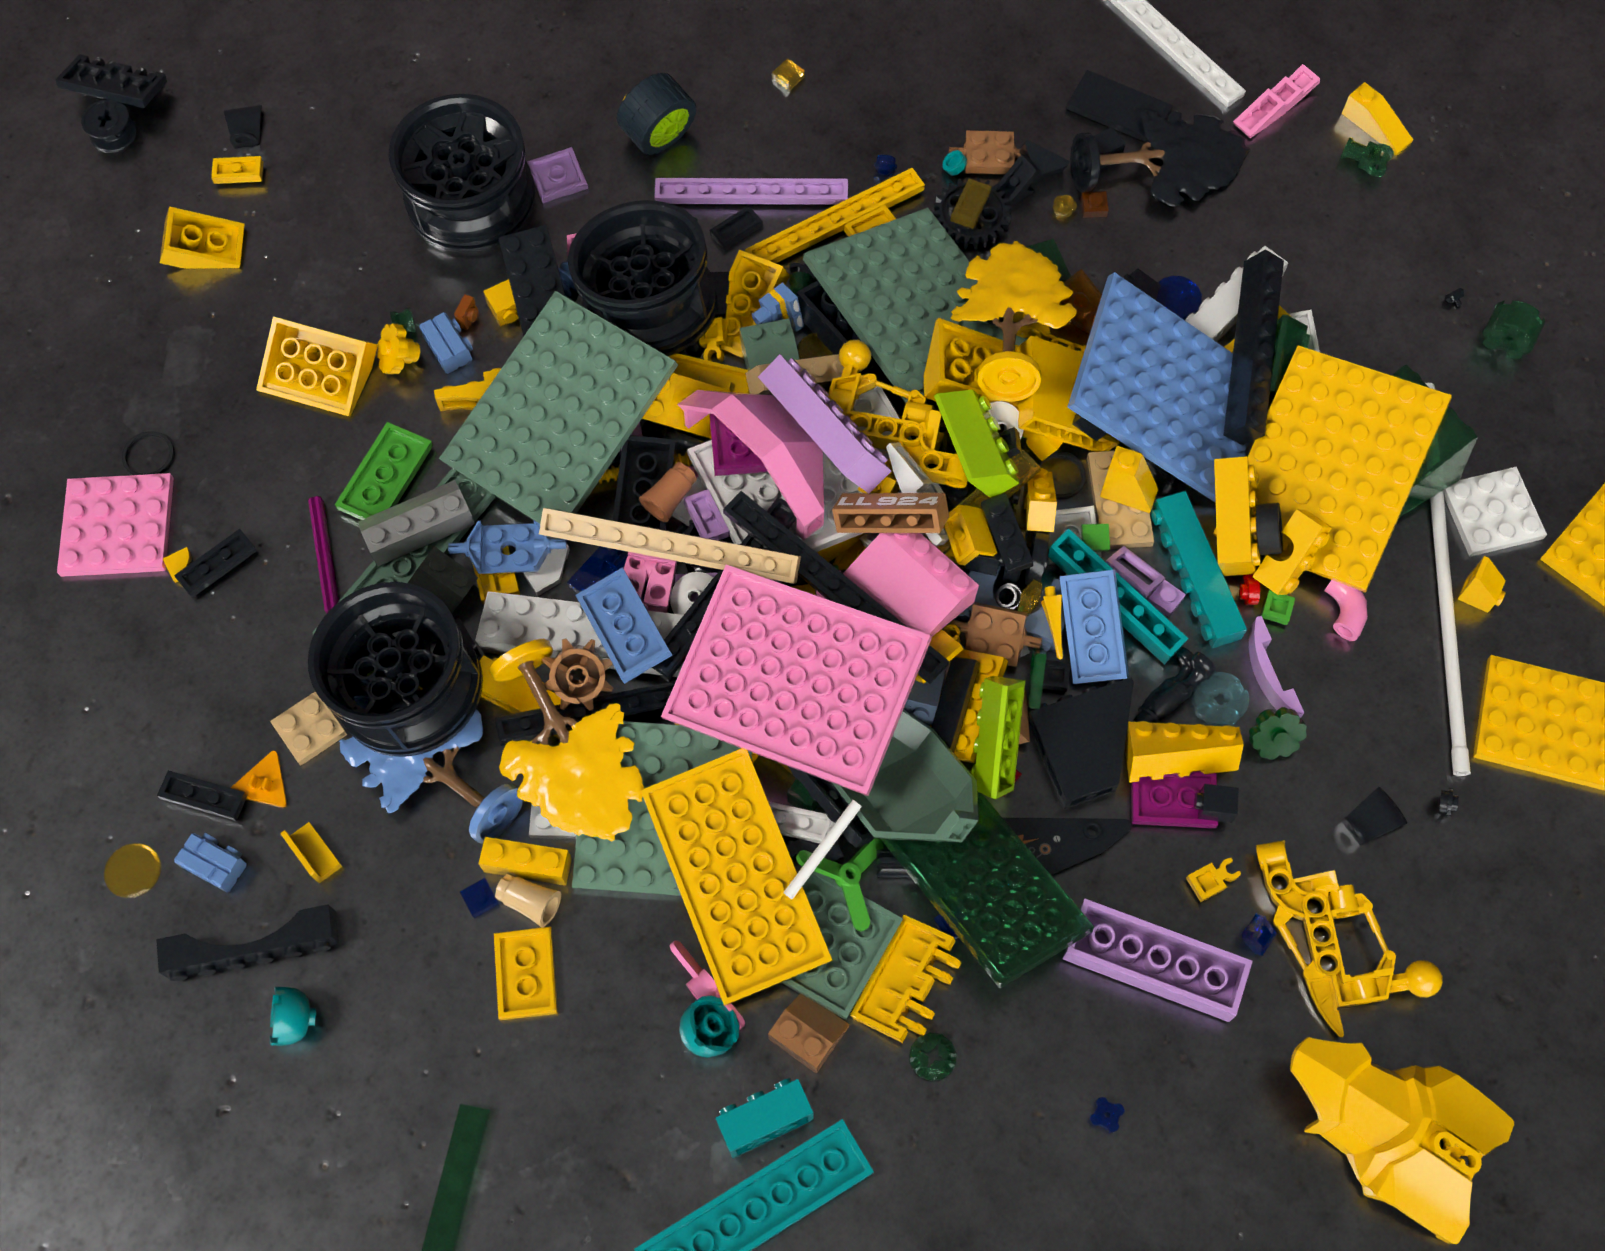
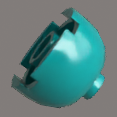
(290, 1016)
(708, 1027)

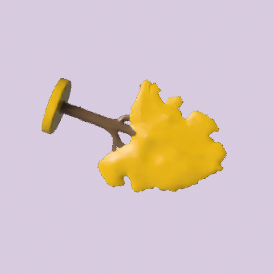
(1010, 283)
(582, 777)

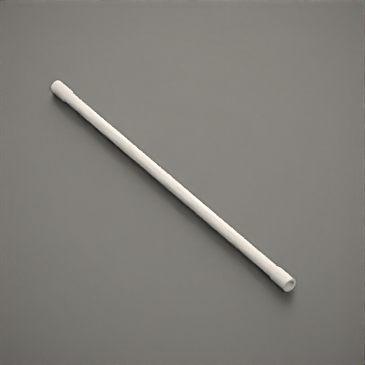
(1459, 749)

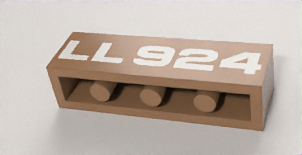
(890, 513)

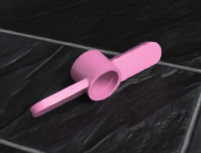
(702, 983)

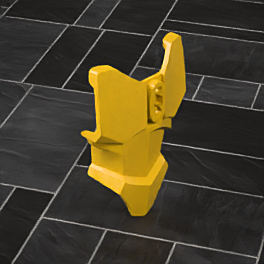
(1394, 1129)

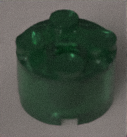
(1513, 328)

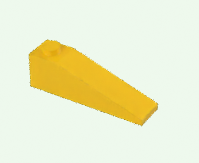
(749, 281)

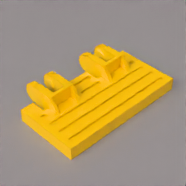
(712, 373)
(905, 973)

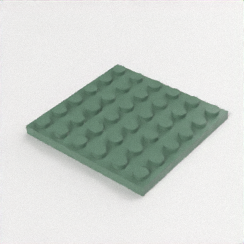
(636, 856)

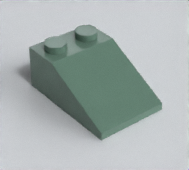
(766, 341)

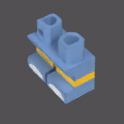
(779, 305)

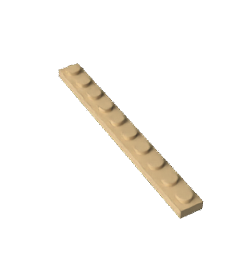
(669, 545)

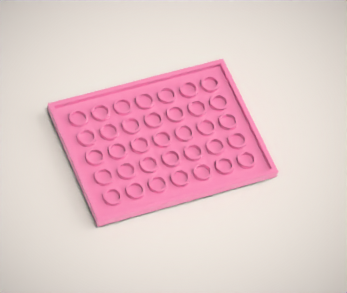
(797, 679)

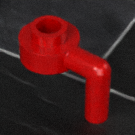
(1250, 590)

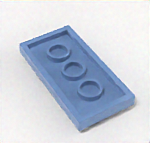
(623, 625)
(1094, 626)

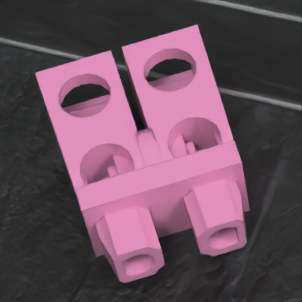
(658, 574)

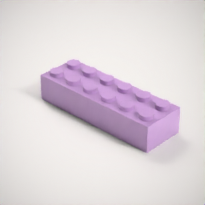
(826, 423)
(1161, 961)

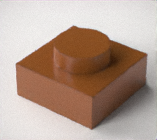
(466, 312)

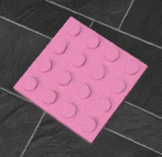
(115, 525)

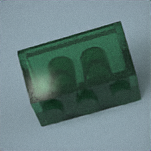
(1288, 336)

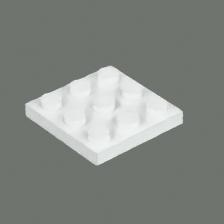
(1493, 512)

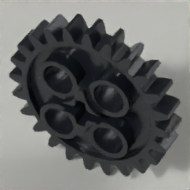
(995, 209)

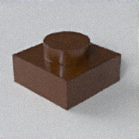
(1094, 204)

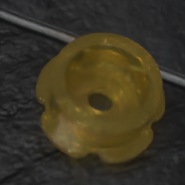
(1064, 210)

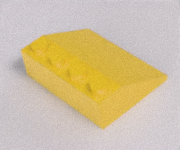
(955, 359)
(315, 366)

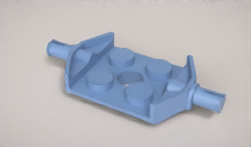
(486, 545)

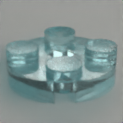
(1213, 713)

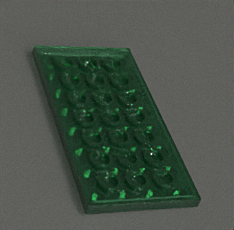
(995, 896)

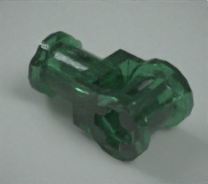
(1369, 156)

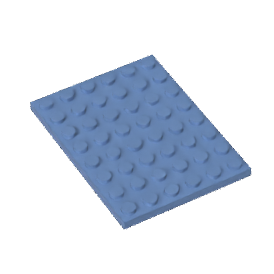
(1156, 385)

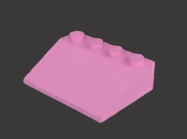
(913, 581)

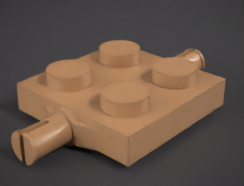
(989, 151)
(997, 632)

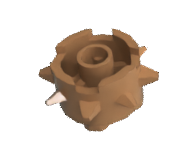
(562, 679)

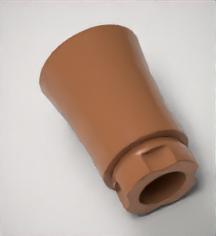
(668, 492)

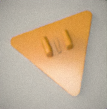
(264, 782)

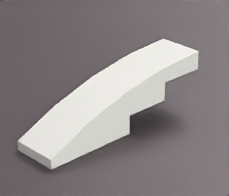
(912, 480)

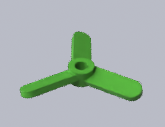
(850, 886)

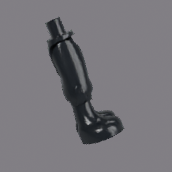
(1177, 689)

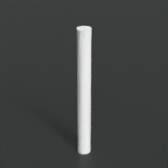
(822, 849)

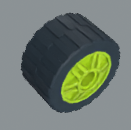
(656, 113)

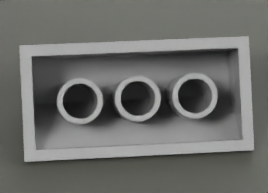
(416, 523)

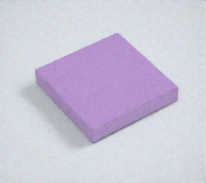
(557, 175)

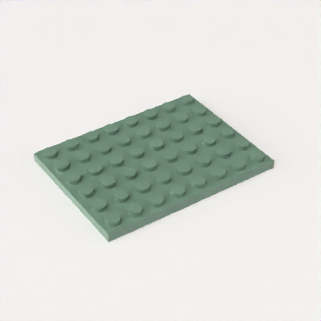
(895, 287)
(558, 410)

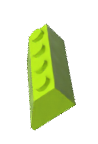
(978, 441)
(998, 735)

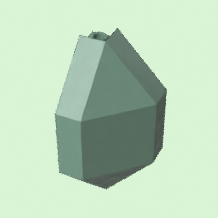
(918, 789)

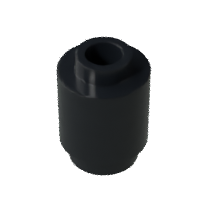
(1009, 596)

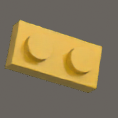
(237, 169)

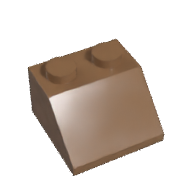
(808, 1032)

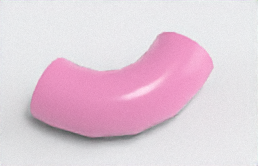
(1352, 610)

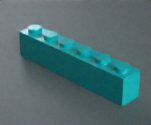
(1198, 570)
(1137, 614)

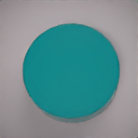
(954, 162)

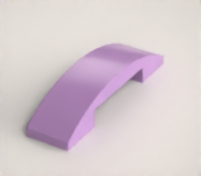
(1265, 675)

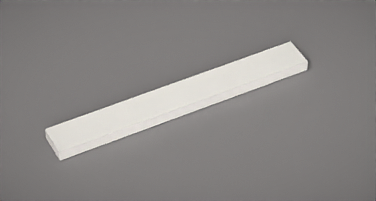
(1182, 50)

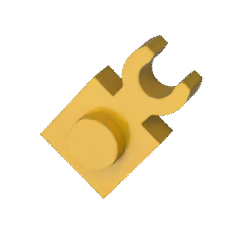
(713, 339)
(1210, 881)

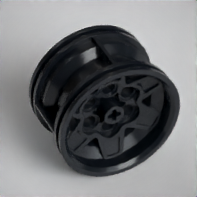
(457, 152)
(651, 273)
(398, 721)

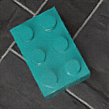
(764, 1117)

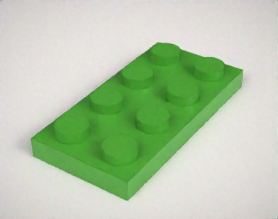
(384, 472)

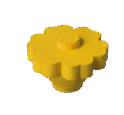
(396, 349)

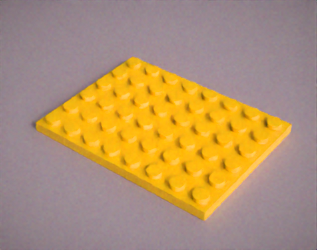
(1346, 452)

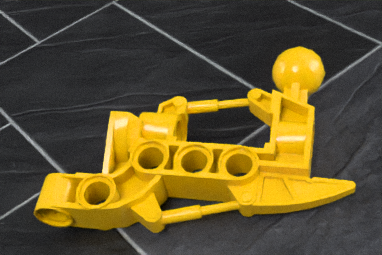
(917, 419)
(1334, 988)

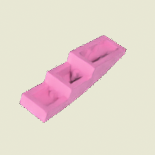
(1276, 102)

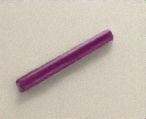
(323, 552)

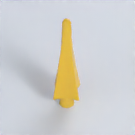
(1052, 608)

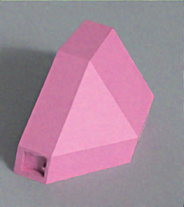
(777, 440)

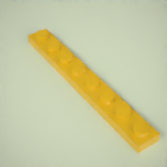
(834, 218)

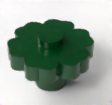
(1277, 733)

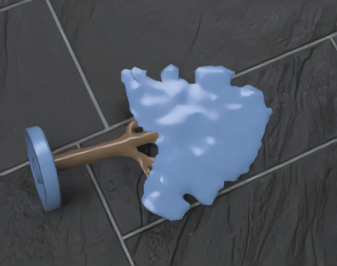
(404, 774)

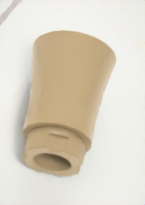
(529, 899)

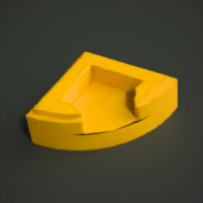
(177, 561)

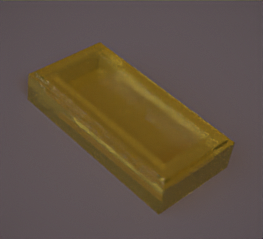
(971, 203)

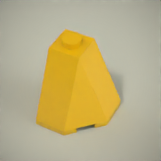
(1130, 481)

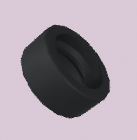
(1269, 528)

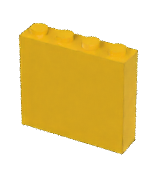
(1047, 408)

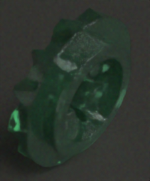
(938, 1069)

